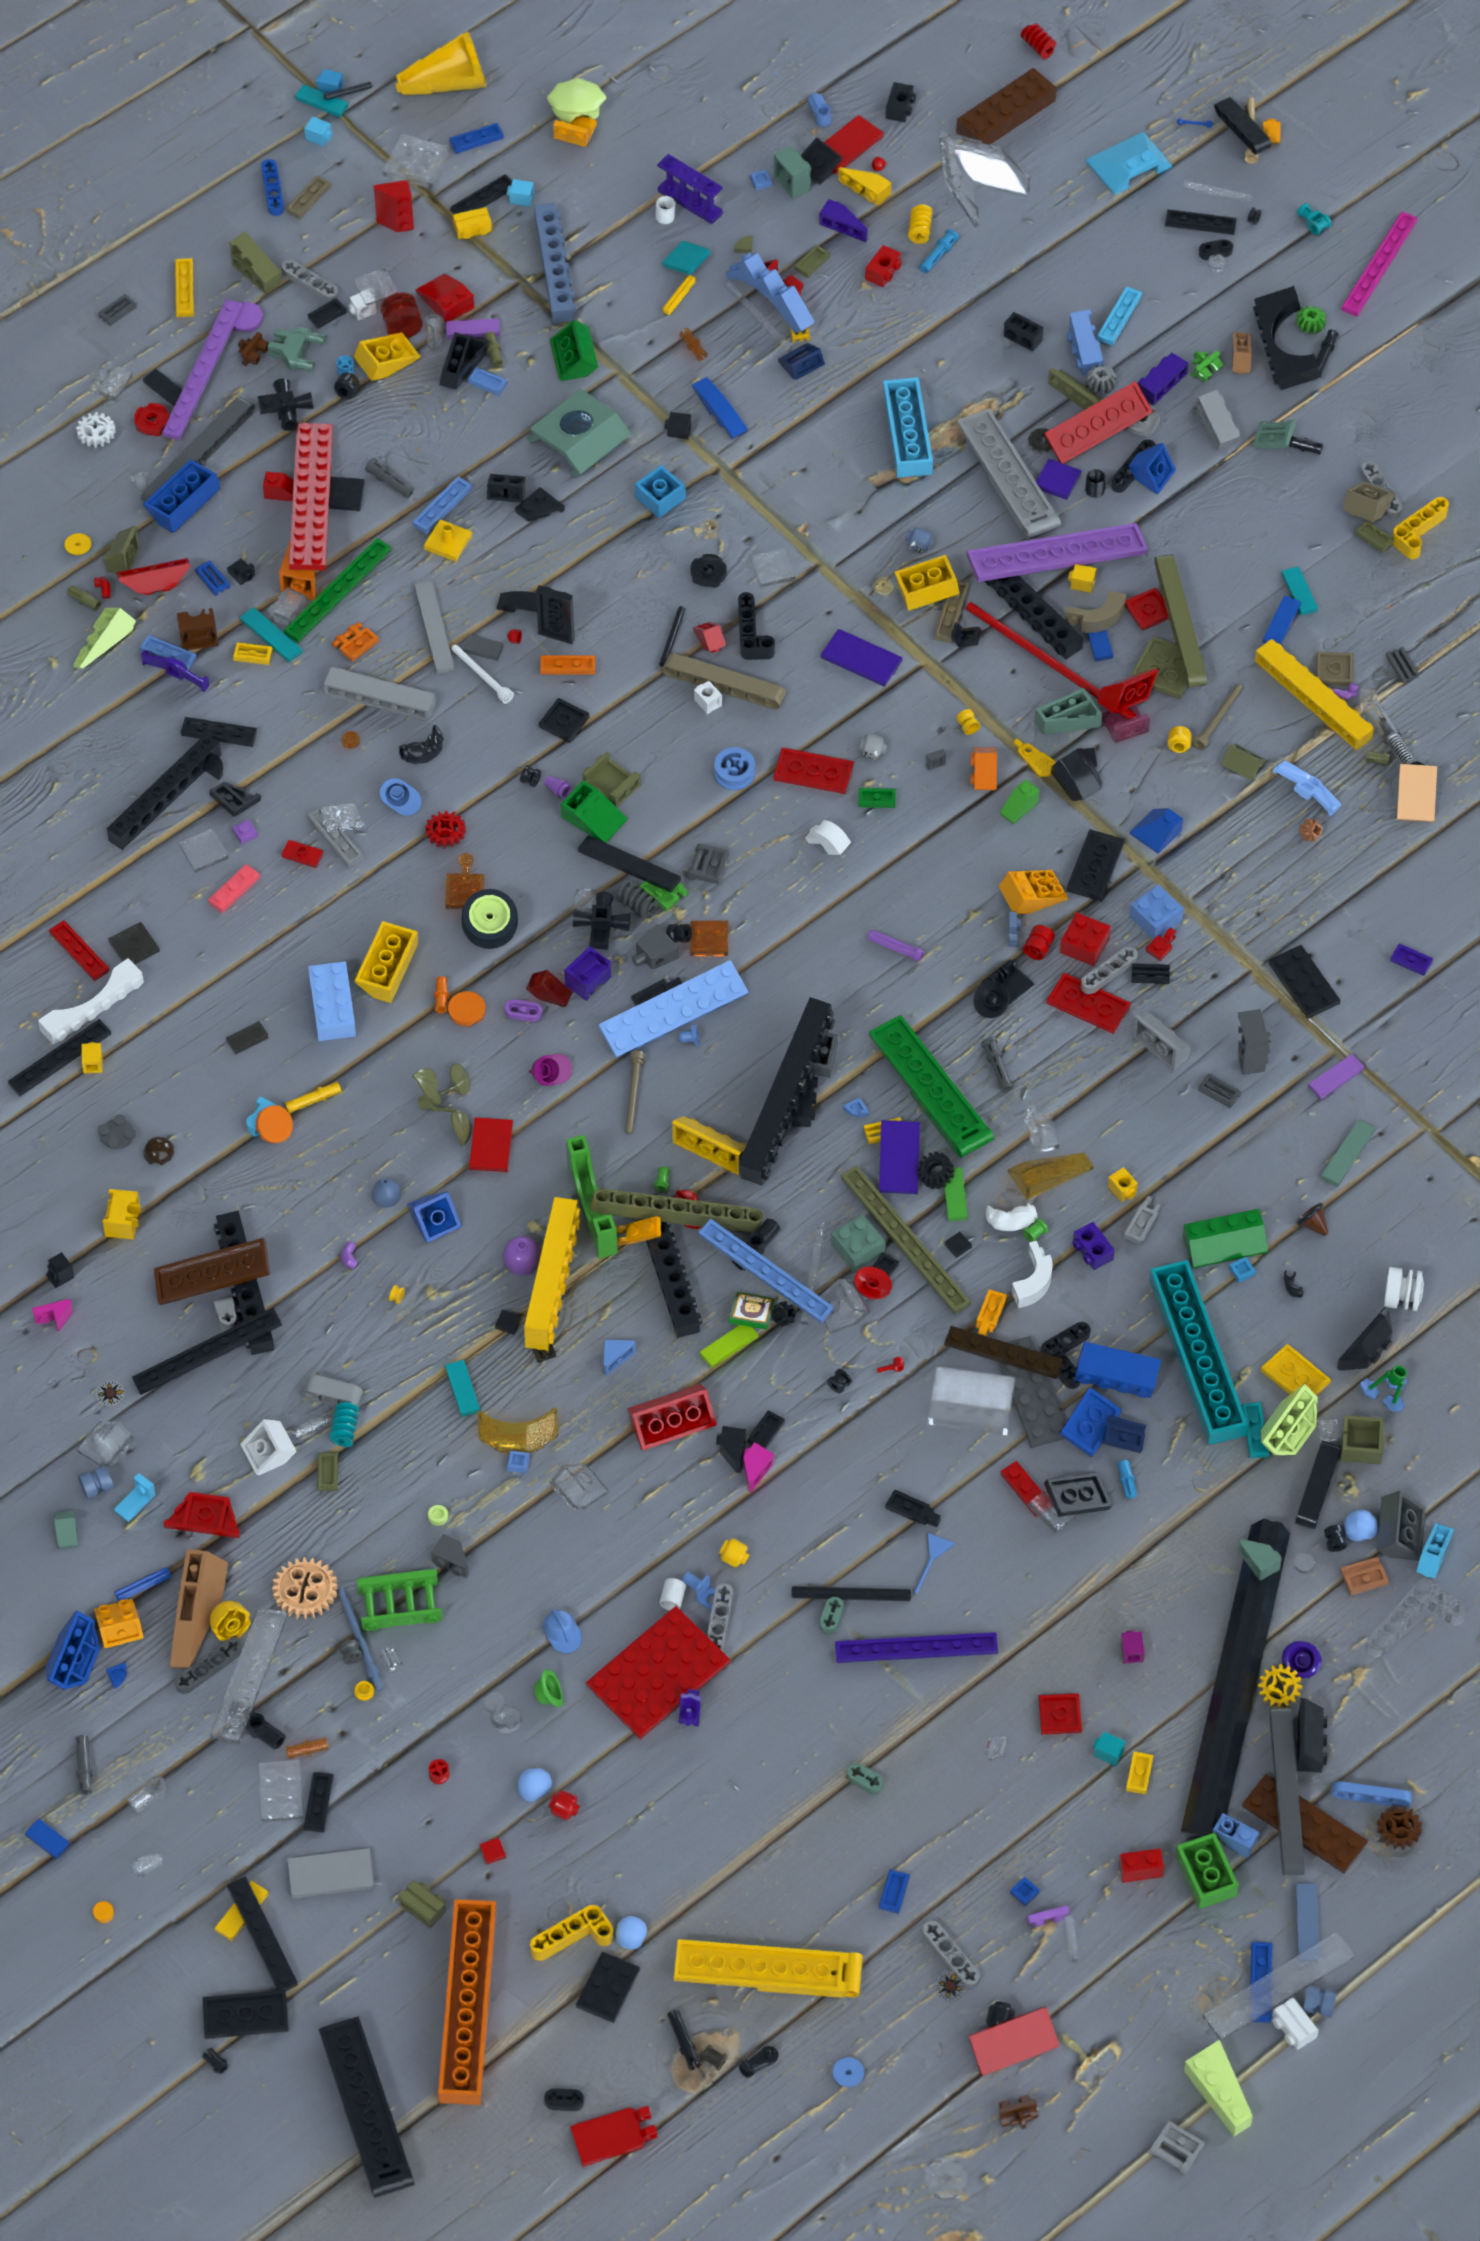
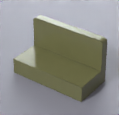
(1242, 761)

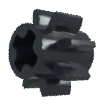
(783, 1313)

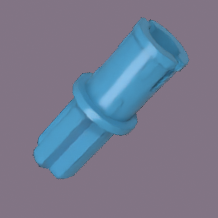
(1127, 1479)

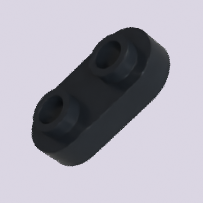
(1222, 247)

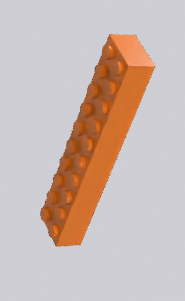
(467, 2002)

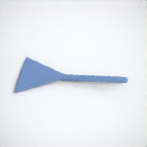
(937, 1547)

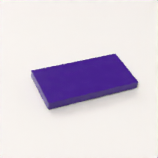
(861, 657)
(899, 1157)

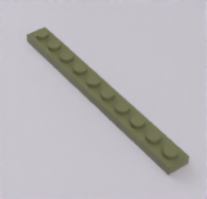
(905, 1240)

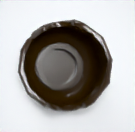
(158, 1150)

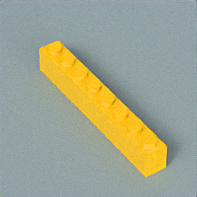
(1314, 694)

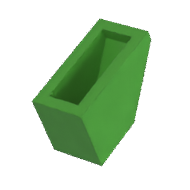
(1020, 801)

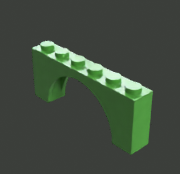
(600, 1225)

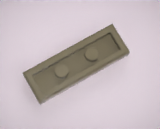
(308, 197)

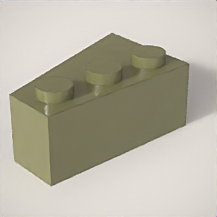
(254, 263)

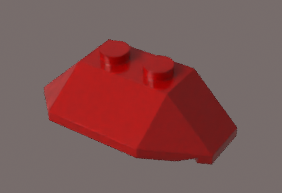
(155, 577)

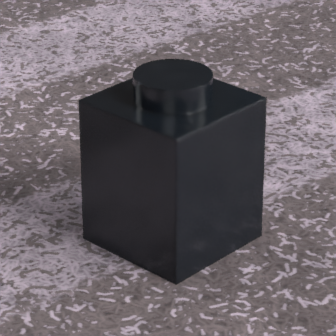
(678, 425)

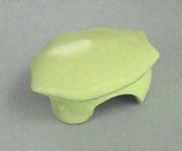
(576, 98)

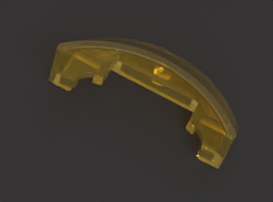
(519, 1437)

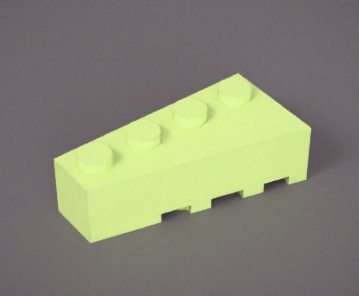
(1218, 2085)

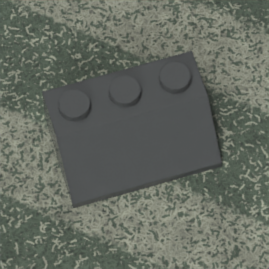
(1401, 1527)

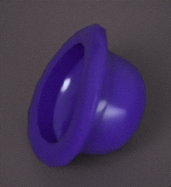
(1303, 1658)

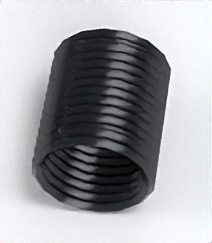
(1095, 483)

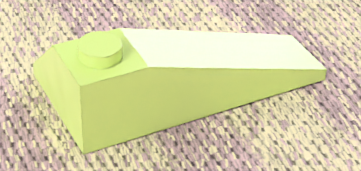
(109, 629)

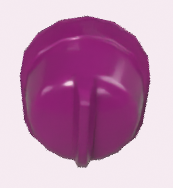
(551, 1069)

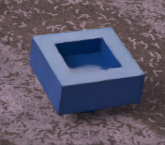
(1024, 1891)

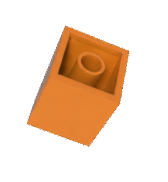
(297, 580)

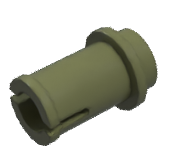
(1379, 758)

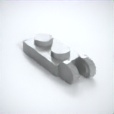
(1142, 1221)

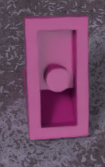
(56, 1311)

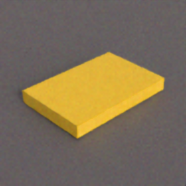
(1292, 1370)

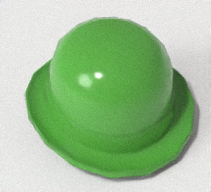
(548, 1689)

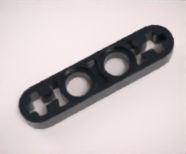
(1128, 478)

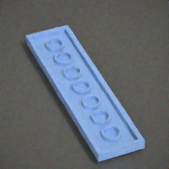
(673, 1009)

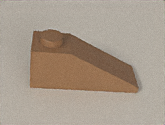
(1241, 352)

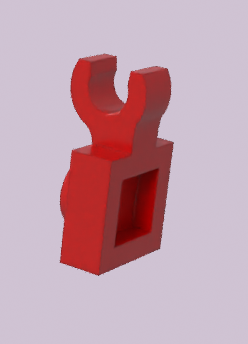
(1159, 946)

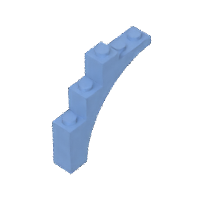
(769, 283)

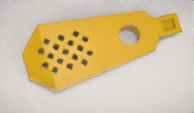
(1037, 760)

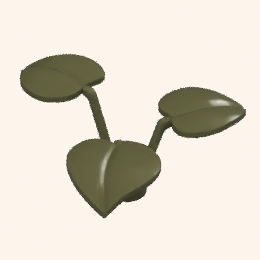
(431, 1099)

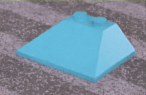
(1126, 161)

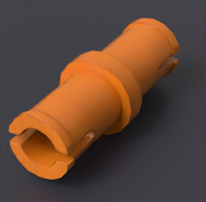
(441, 994)

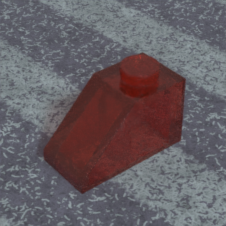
(549, 988)

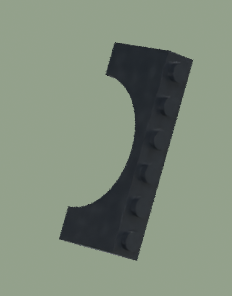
(1288, 368)

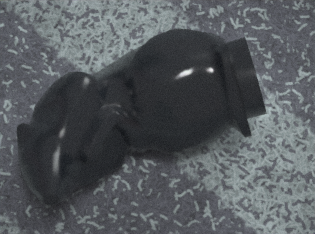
(425, 751)

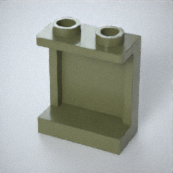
(611, 779)

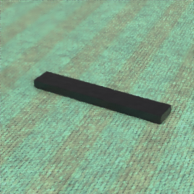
(629, 863)
(58, 1058)

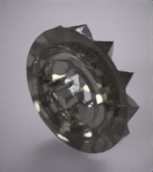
(1035, 438)

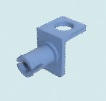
(701, 1587)

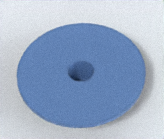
(848, 2072)

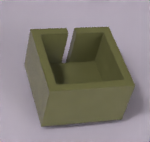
(1362, 1439)

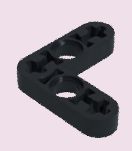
(1060, 1350)

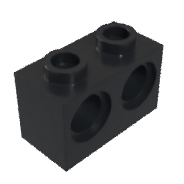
(1023, 331)
(506, 488)

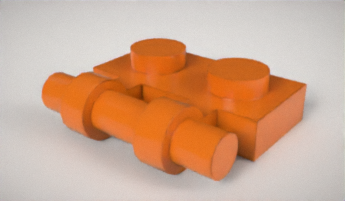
(358, 644)

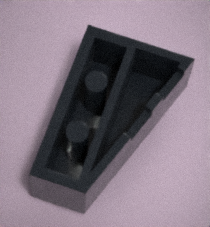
(461, 359)

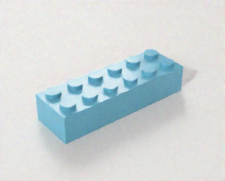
(907, 427)

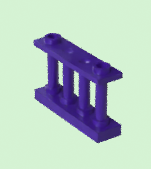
(685, 197)

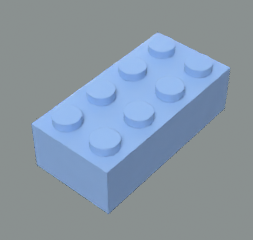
(332, 1001)

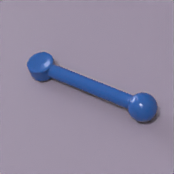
(1209, 124)

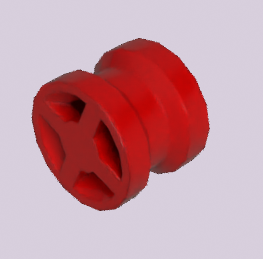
(441, 1767)

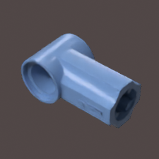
(820, 109)

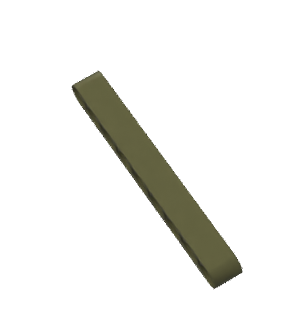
(1180, 621)
(675, 1210)

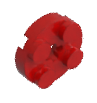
(151, 427)

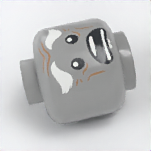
(872, 746)

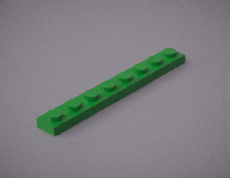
(337, 590)

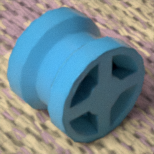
(345, 364)

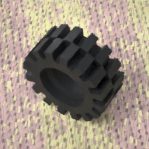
(929, 1163)

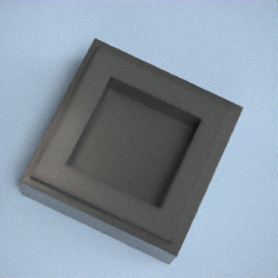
(935, 759)

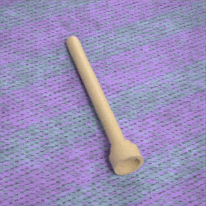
(1249, 156)

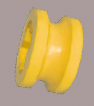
(397, 1294)

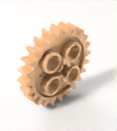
(322, 1591)

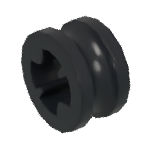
(1254, 215)

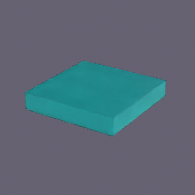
(686, 257)

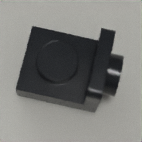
(241, 571)

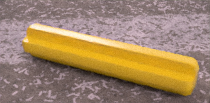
(679, 294)

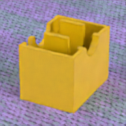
(121, 1214)

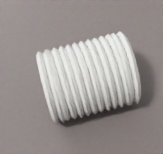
(665, 209)
(672, 1593)

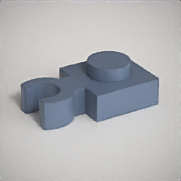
(1014, 925)

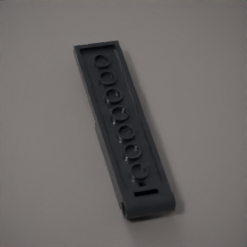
(366, 2107)

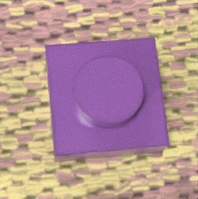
(244, 831)

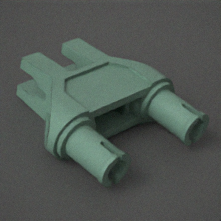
(291, 345)

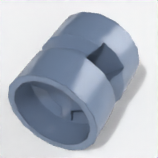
(95, 1482)
(1319, 2001)

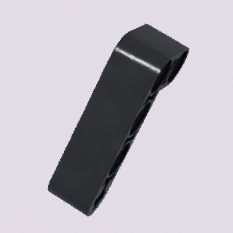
(752, 646)

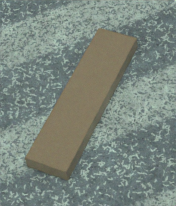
(951, 613)

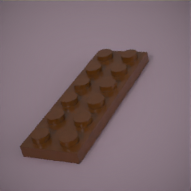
(212, 1271)
(1320, 1831)

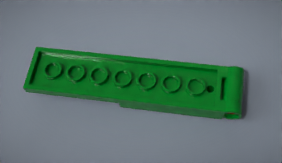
(931, 1087)

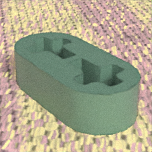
(827, 1614)
(864, 1779)

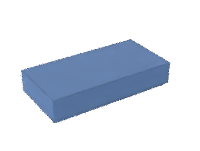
(487, 381)

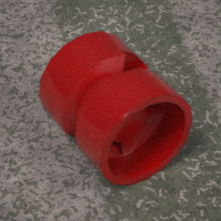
(1038, 942)

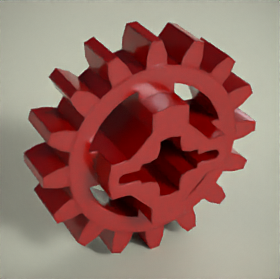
(445, 829)

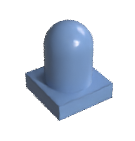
(690, 1036)

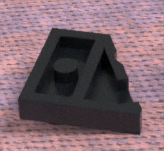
(538, 505)
(233, 798)

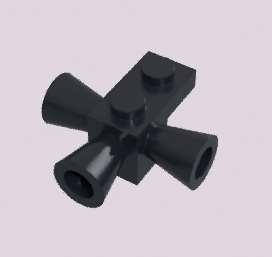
(285, 404)
(601, 920)

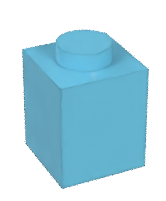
(318, 131)
(521, 192)

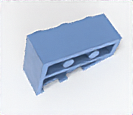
(1083, 341)

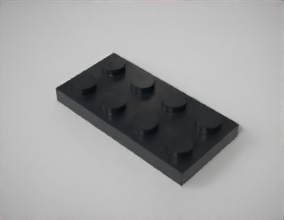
(555, 614)
(1095, 865)
(1304, 981)
(245, 2014)

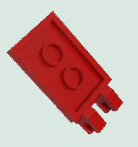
(612, 2135)

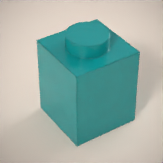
(1109, 1748)

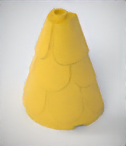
(444, 70)

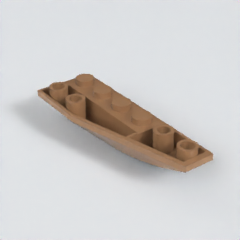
(199, 1594)

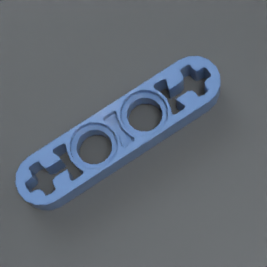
(1371, 1794)

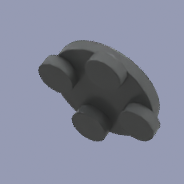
(117, 1132)

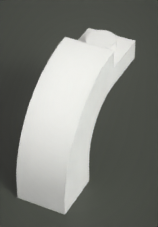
(1034, 1288)

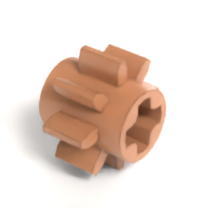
(1310, 830)

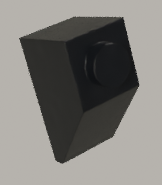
(732, 1446)

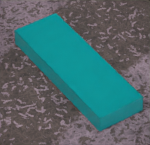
(315, 99)
(1299, 590)
(462, 1388)
(1255, 1419)

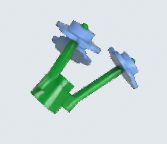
(1396, 1380)

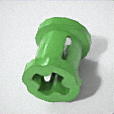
(1035, 1230)

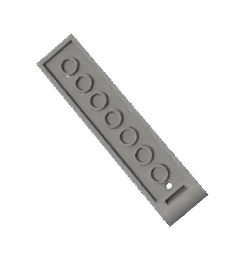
(1009, 474)

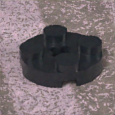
(708, 579)

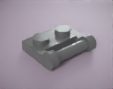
(713, 865)

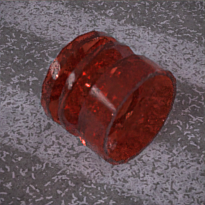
(401, 314)

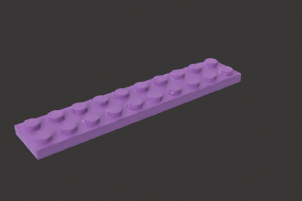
(1056, 552)

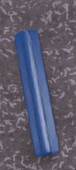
(143, 1584)

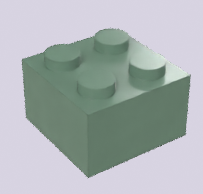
(792, 172)
(858, 1243)

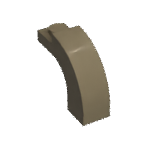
(1098, 619)

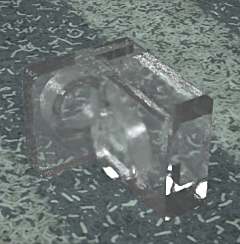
(584, 900)

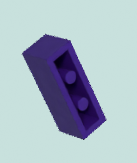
(1163, 378)

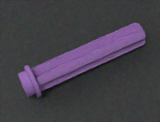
(896, 945)

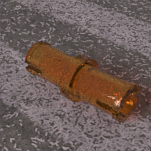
(693, 344)
(306, 1748)

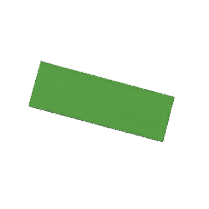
(956, 1197)

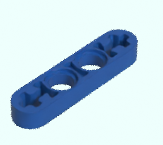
(272, 187)

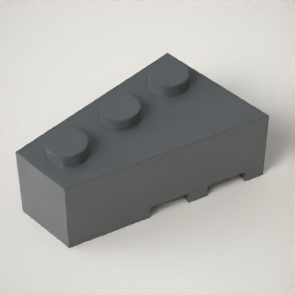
(1254, 1043)

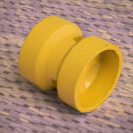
(967, 720)

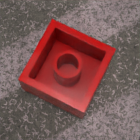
(1085, 939)

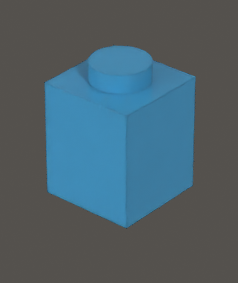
(329, 81)

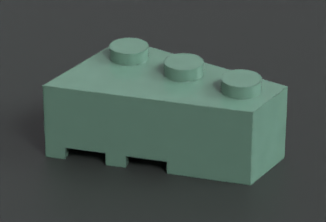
(1068, 714)

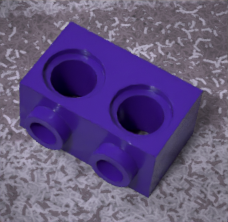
(1096, 1244)

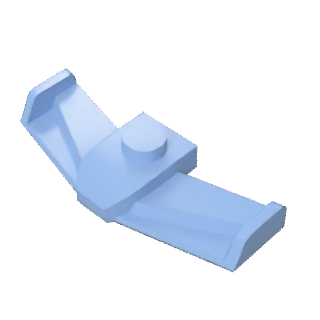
(1308, 786)

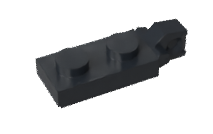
(655, 990)
(912, 1509)

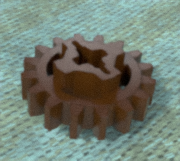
(1402, 1835)

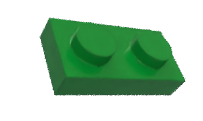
(877, 798)

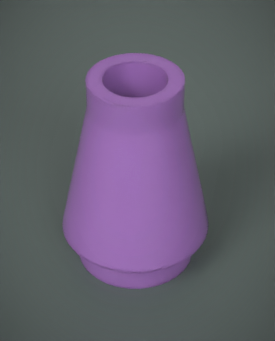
(558, 787)

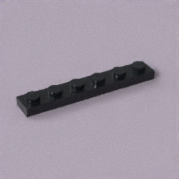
(262, 1934)

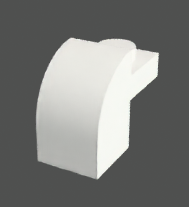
(829, 836)

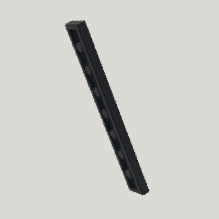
(207, 1351)

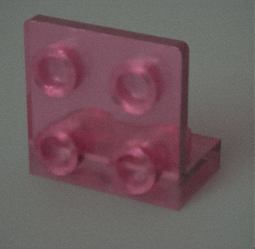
(1124, 729)

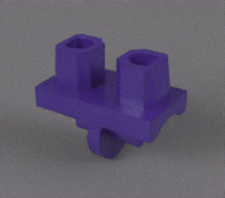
(690, 1708)

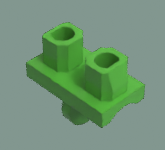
(1212, 361)

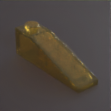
(1044, 1174)

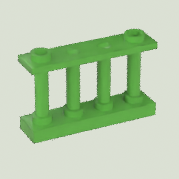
(399, 1581)

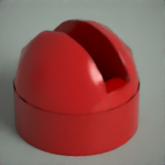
(878, 163)
(514, 636)

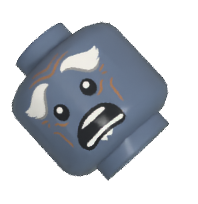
(918, 540)

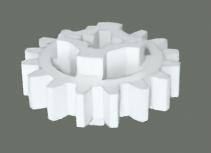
(95, 429)

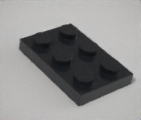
(1078, 1494)
(607, 1987)

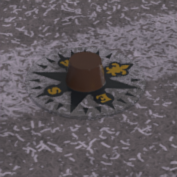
(950, 1986)

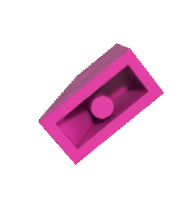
(756, 1464)

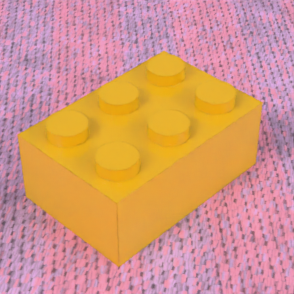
(926, 582)

